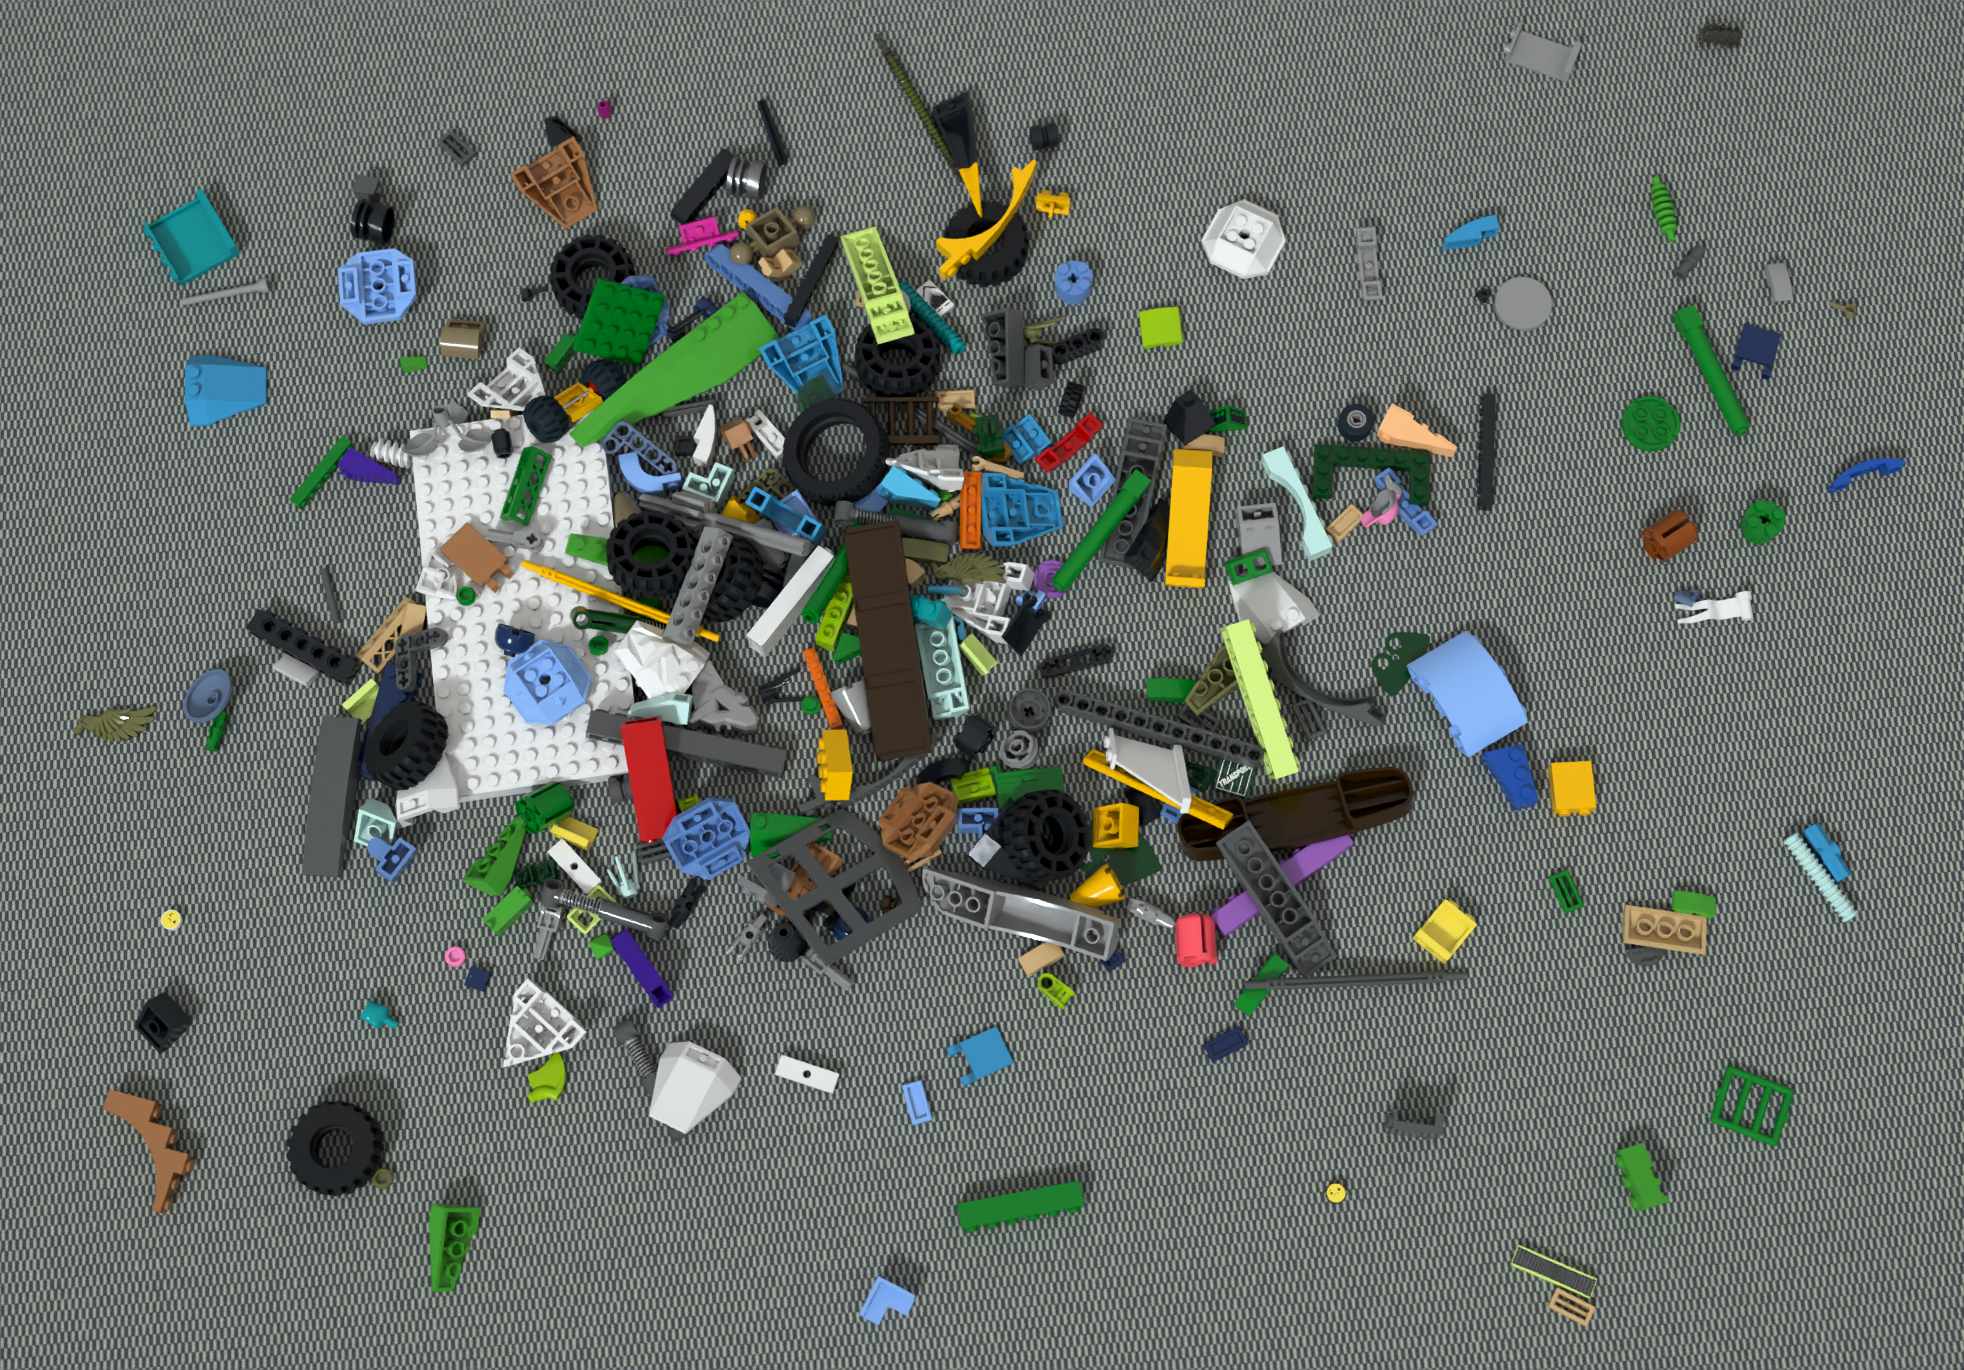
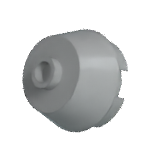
(1020, 750)

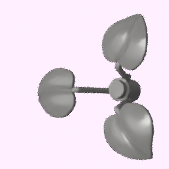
(444, 415)

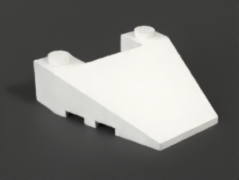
(985, 603)

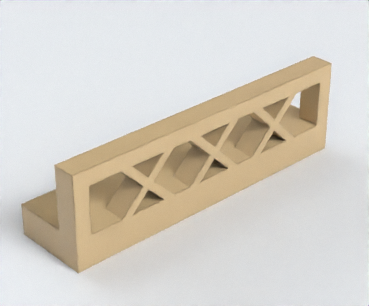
(381, 636)

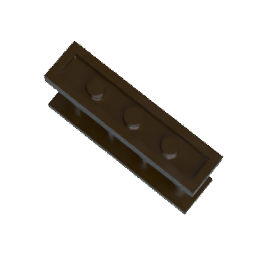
(910, 436)

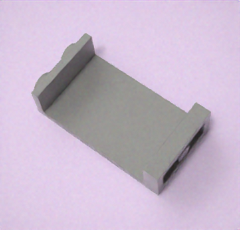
(1541, 54)

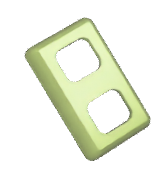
(573, 916)

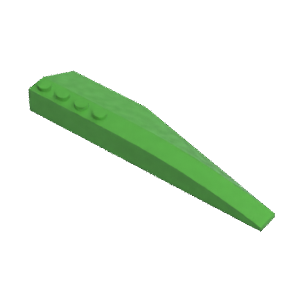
(691, 366)

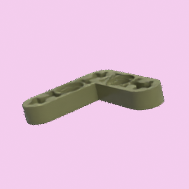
(773, 486)

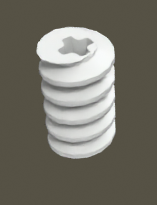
(390, 454)

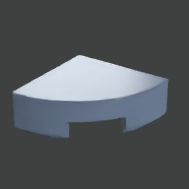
(1687, 597)

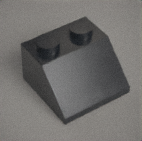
(162, 1022)

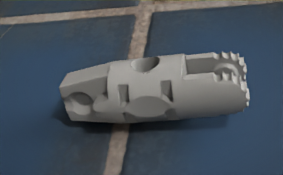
(1150, 913)
(755, 929)

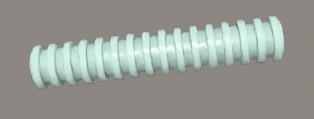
(1820, 876)

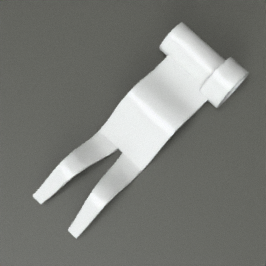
(1721, 609)

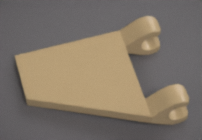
(995, 468)

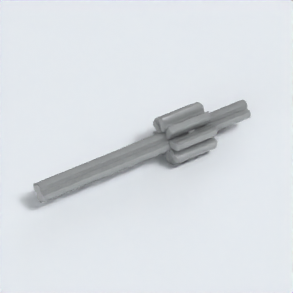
(699, 511)

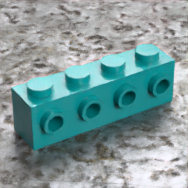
(930, 612)

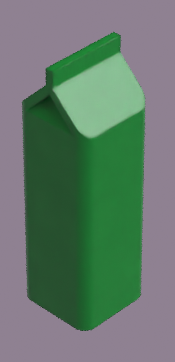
(1251, 998)

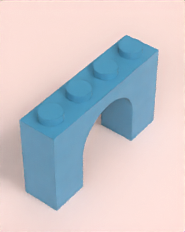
(786, 516)

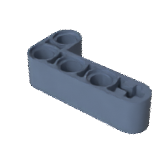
(642, 449)

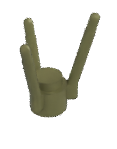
(1032, 330)

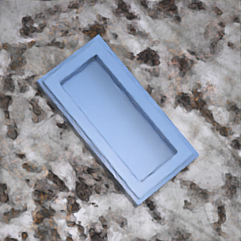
(917, 1102)

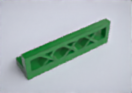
(519, 485)

